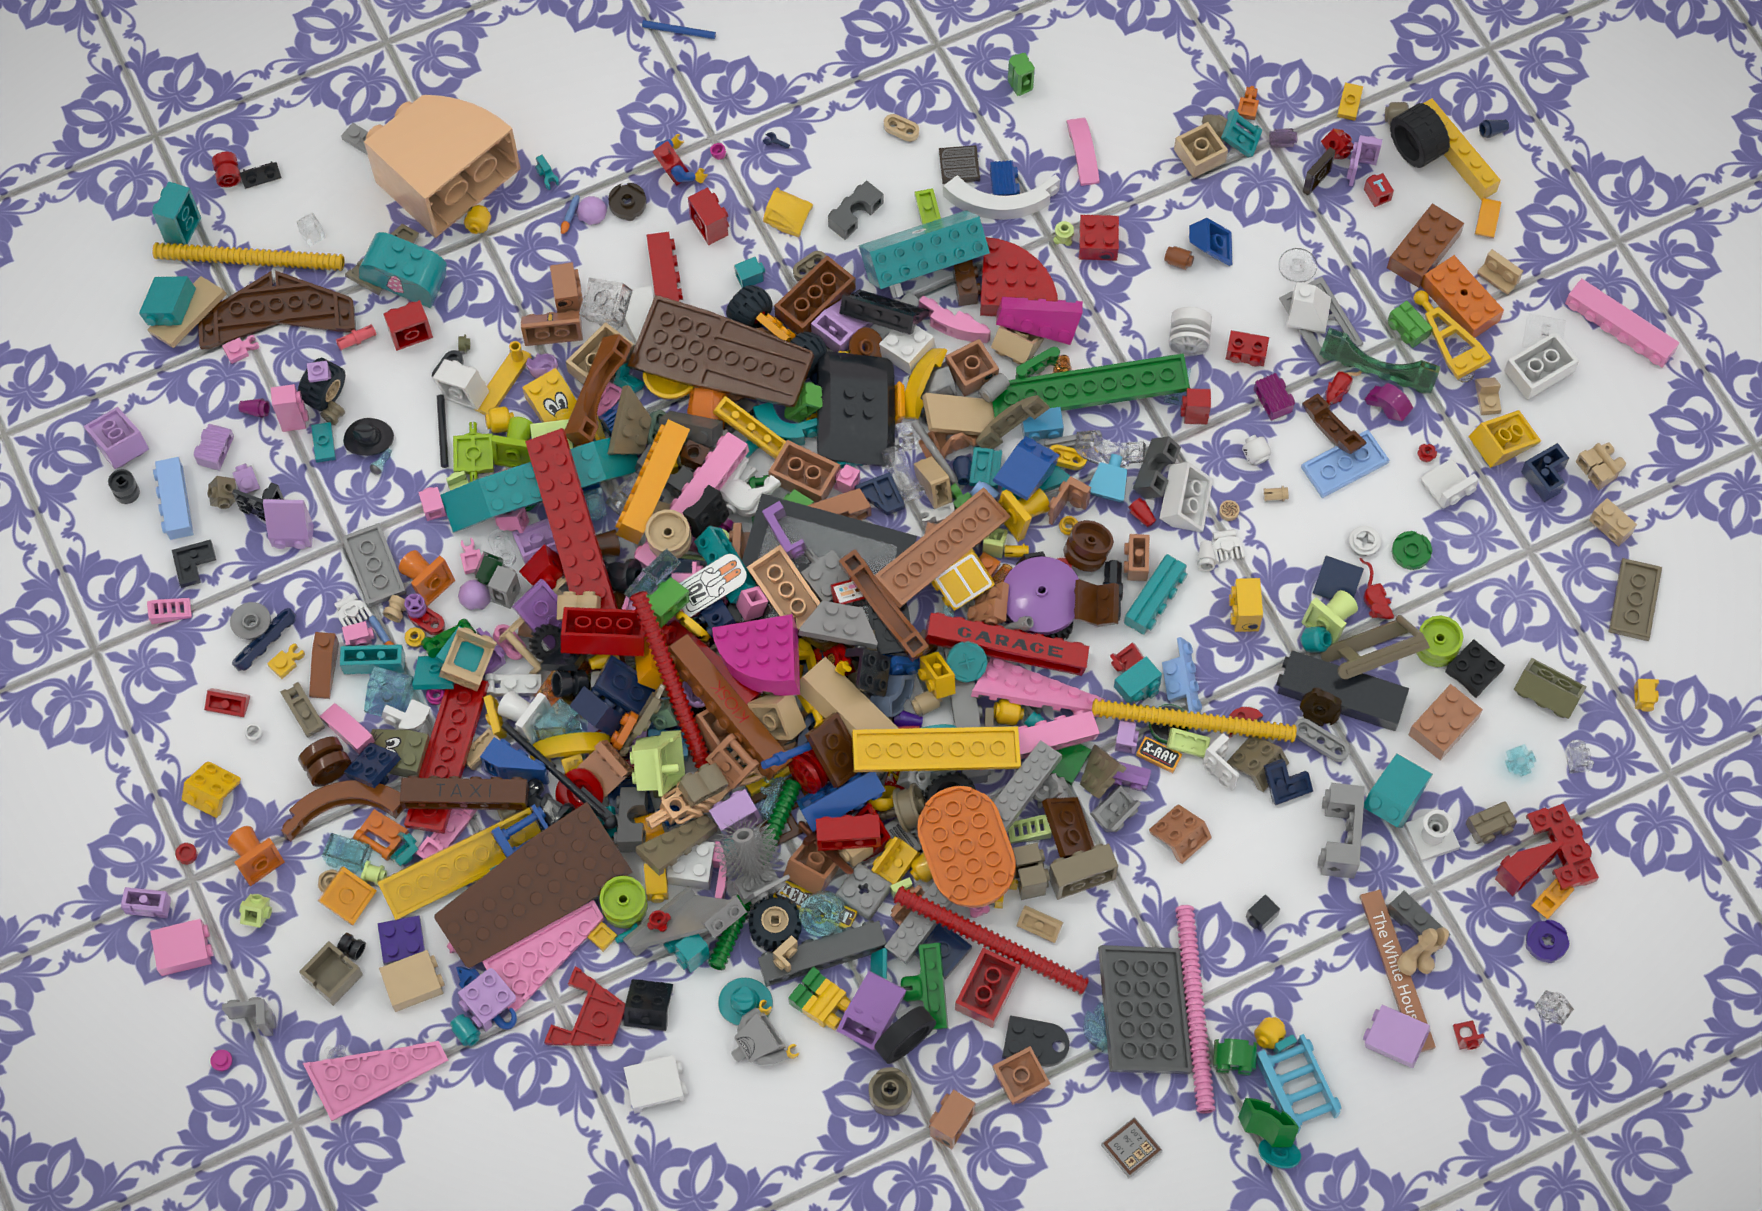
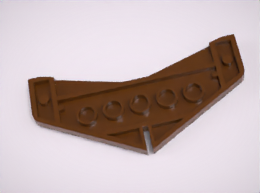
(265, 305)

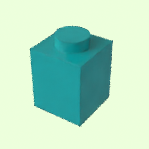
(749, 272)

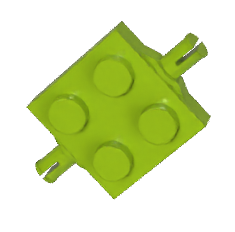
(473, 453)

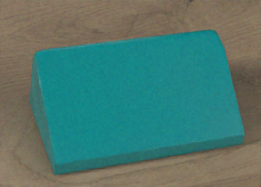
(879, 963)

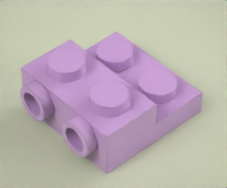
(534, 538)

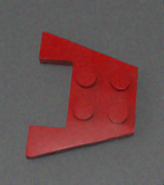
(598, 1017)

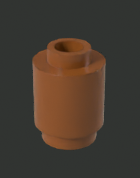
(1179, 257)

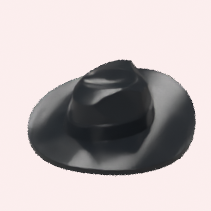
(368, 437)

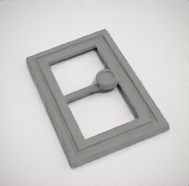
(1337, 312)

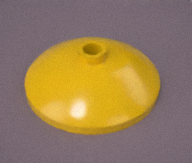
(665, 388)

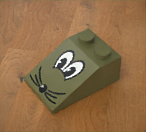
(408, 744)

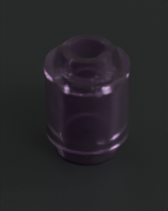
(1282, 138)

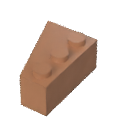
(849, 504)

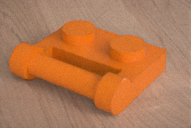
(384, 829)

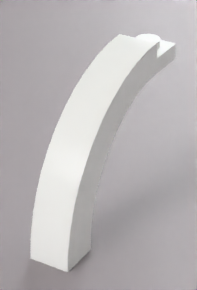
(997, 206)

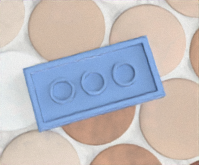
(1337, 468)

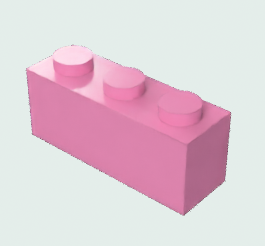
(289, 407)

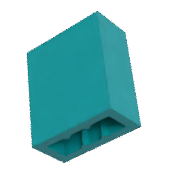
(167, 300)

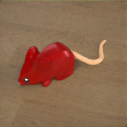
(1339, 386)

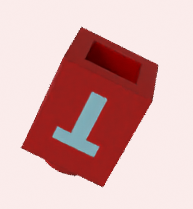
(1378, 189)

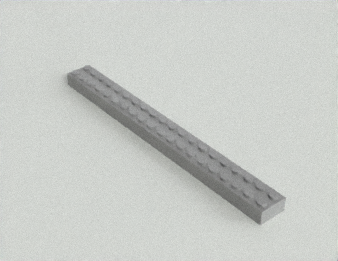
(1010, 805)

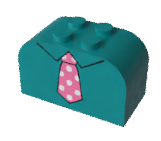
(403, 268)

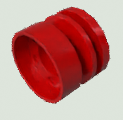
(808, 772)

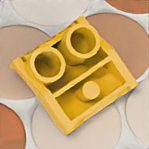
(786, 212)

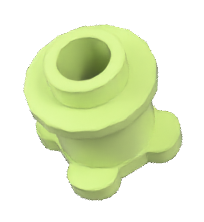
(1064, 233)
(373, 873)

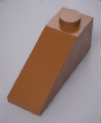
(323, 664)

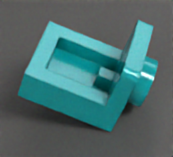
(624, 378)
(405, 852)

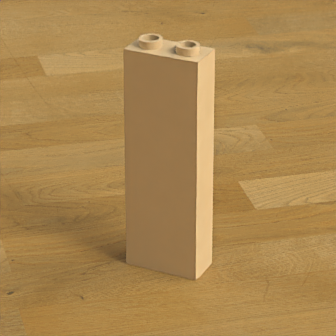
(836, 693)

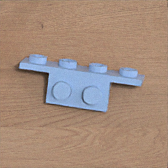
(1180, 677)

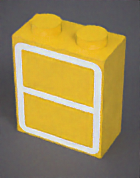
(963, 580)

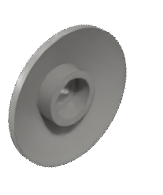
(249, 613)

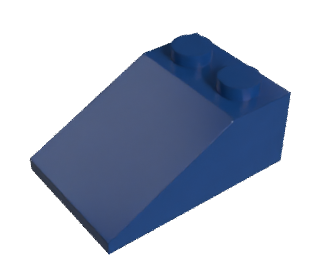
(1026, 468)

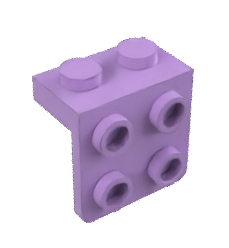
(1363, 151)
(486, 998)

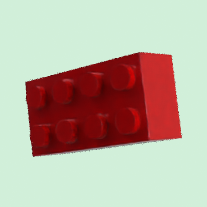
(601, 632)

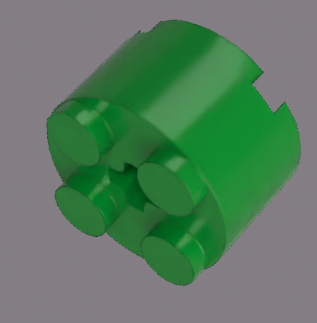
(1235, 1056)

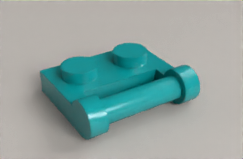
(1238, 137)

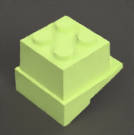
(658, 762)

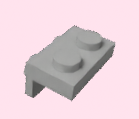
(1115, 810)

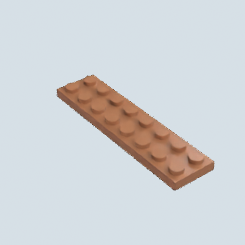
(941, 547)

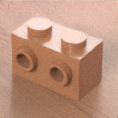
(1138, 557)

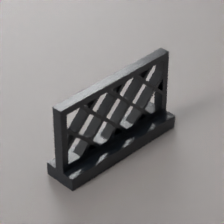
(882, 311)

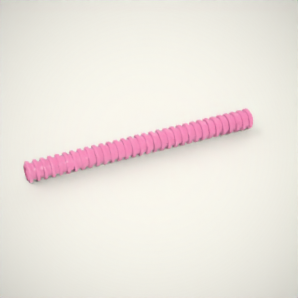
(1195, 1009)

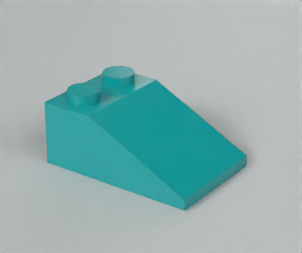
(1397, 791)

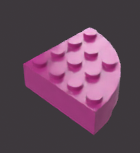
(762, 654)

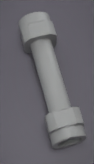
(1023, 623)

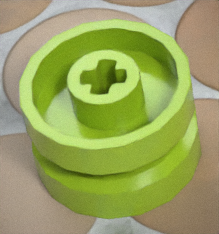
(1444, 639)
(625, 890)

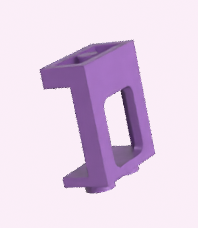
(773, 514)

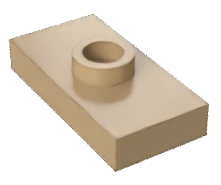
(478, 748)

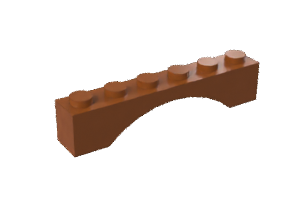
(583, 420)
(883, 606)

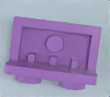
(1133, 776)

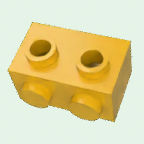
(937, 675)

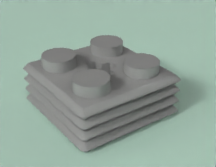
(865, 904)

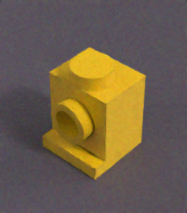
(1645, 694)

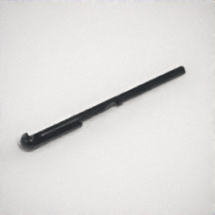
(583, 794)

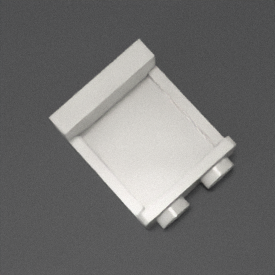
(654, 1082)

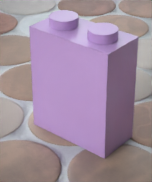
(1396, 1035)

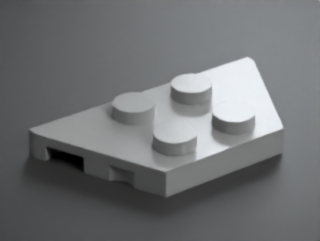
(839, 624)

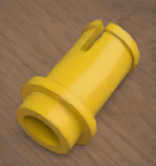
(1016, 550)

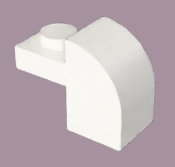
(411, 720)

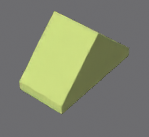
(995, 543)

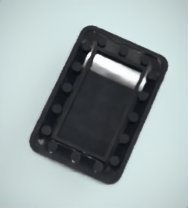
(855, 408)

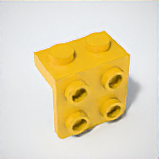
(208, 788)

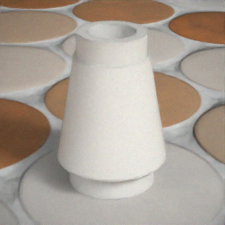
(1206, 557)

